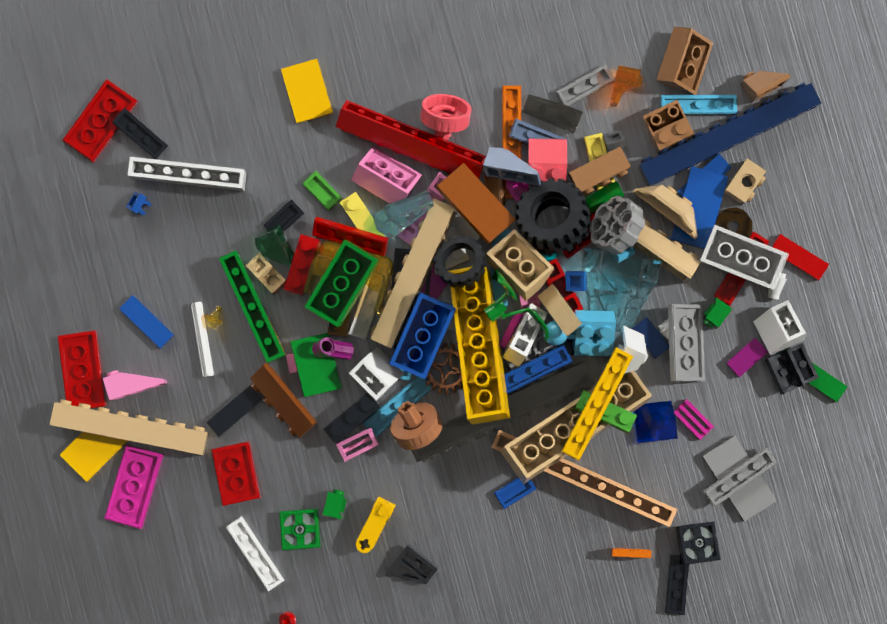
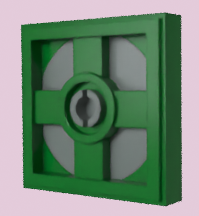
(300, 529)

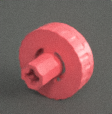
(445, 114)

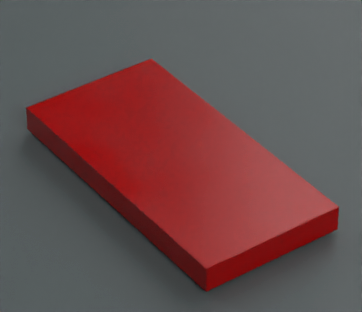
(95, 126)
(82, 369)

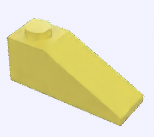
(359, 214)

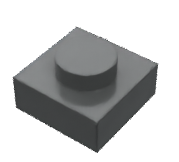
(614, 140)

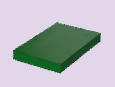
(314, 373)

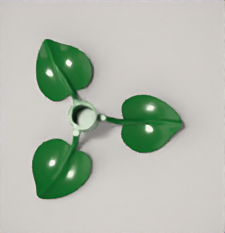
(498, 308)

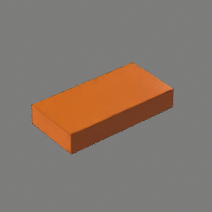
(625, 552)

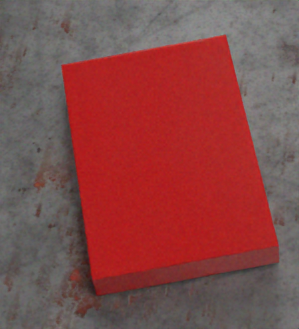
(236, 473)

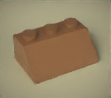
(685, 60)

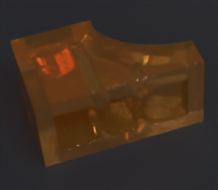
(626, 80)

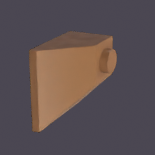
(762, 83)

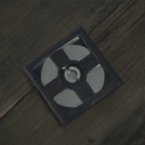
(698, 543)

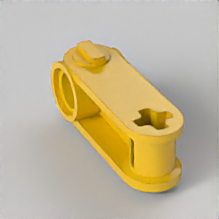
(375, 523)

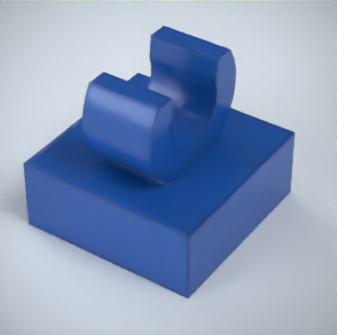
(136, 202)
(576, 281)

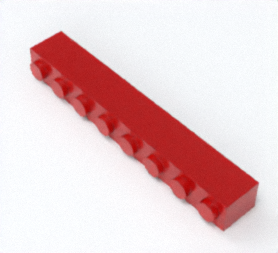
(407, 139)

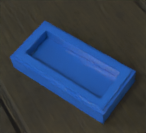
(513, 492)

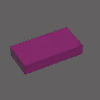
(746, 357)

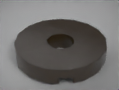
(737, 215)

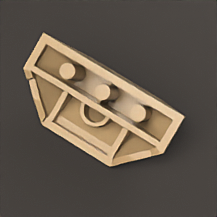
(670, 206)

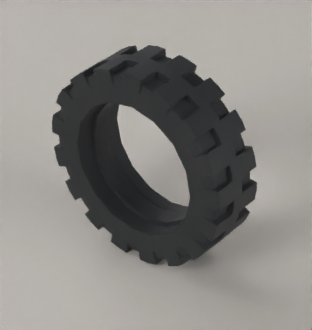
(452, 245)

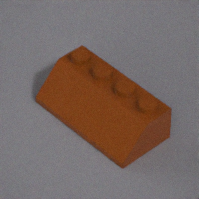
(283, 400)

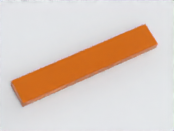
(510, 111)

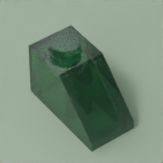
(275, 245)

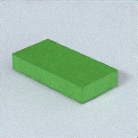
(322, 190)

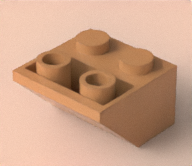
(667, 126)

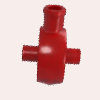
(287, 618)

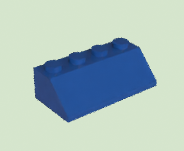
(422, 335)

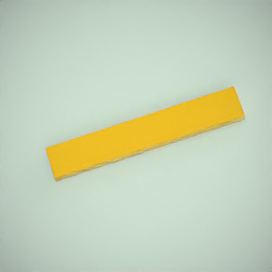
(597, 404)

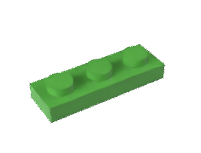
(613, 415)

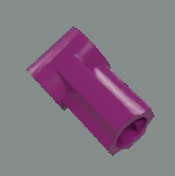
(334, 349)

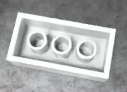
(744, 257)

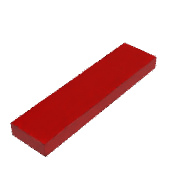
(338, 233)
(732, 283)

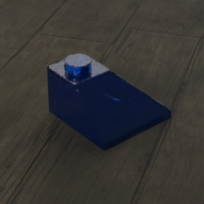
(655, 422)

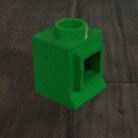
(716, 314)
(335, 504)

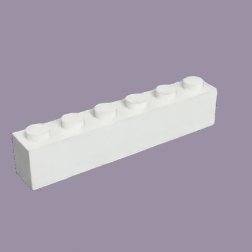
(187, 174)

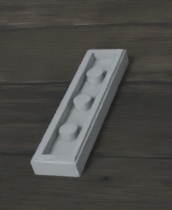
(740, 477)

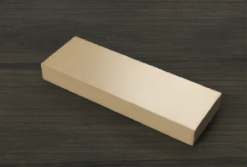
(559, 310)

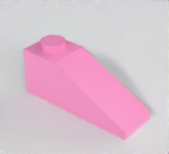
(125, 384)

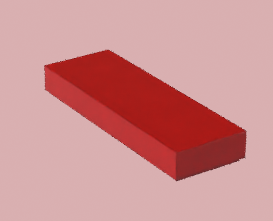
(801, 257)

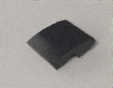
(791, 368)

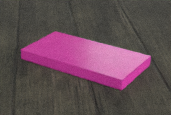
(134, 486)

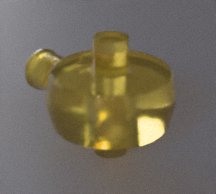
(213, 318)

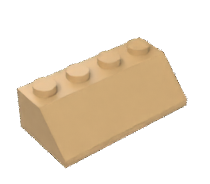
(672, 256)

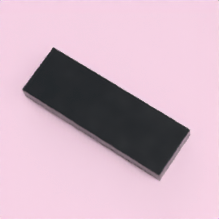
(140, 133)
(234, 411)
(676, 586)

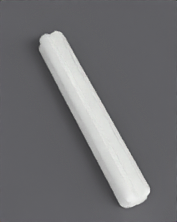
(202, 339)

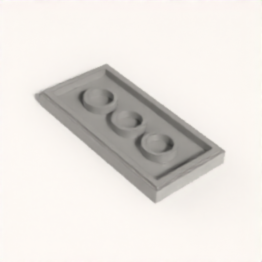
(686, 342)
(753, 496)

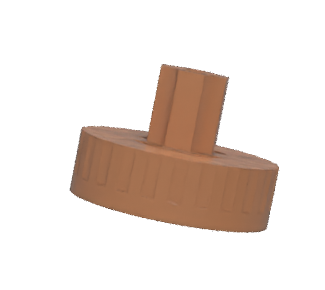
(422, 422)

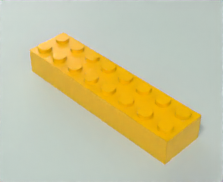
(479, 351)

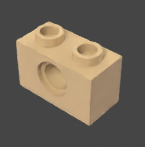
(737, 190)

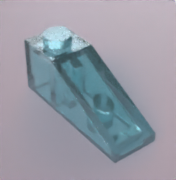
(400, 214)

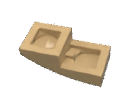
(266, 273)

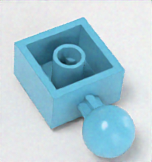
(592, 337)

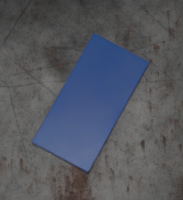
(706, 192)

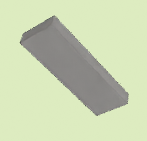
(585, 86)

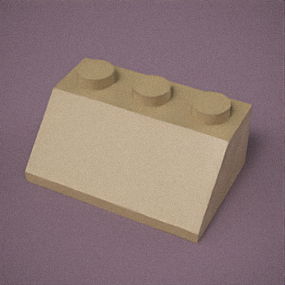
(519, 264)

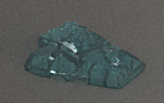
(620, 285)

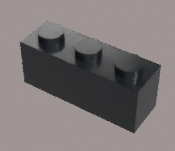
(351, 418)

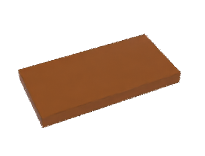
(475, 203)

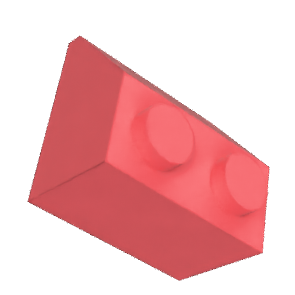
(548, 158)

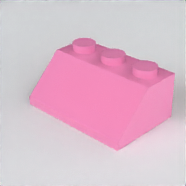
(385, 176)

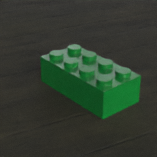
(342, 283)

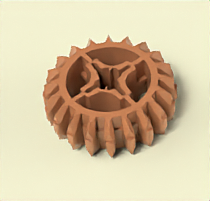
(441, 385)

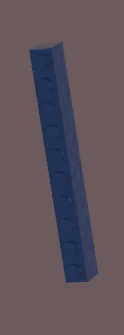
(729, 135)

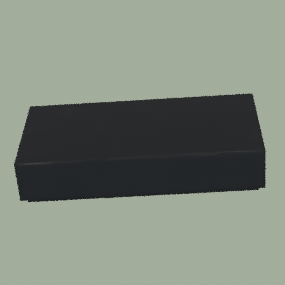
(285, 216)

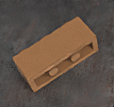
(600, 171)

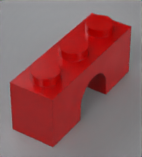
(303, 257)
(558, 279)

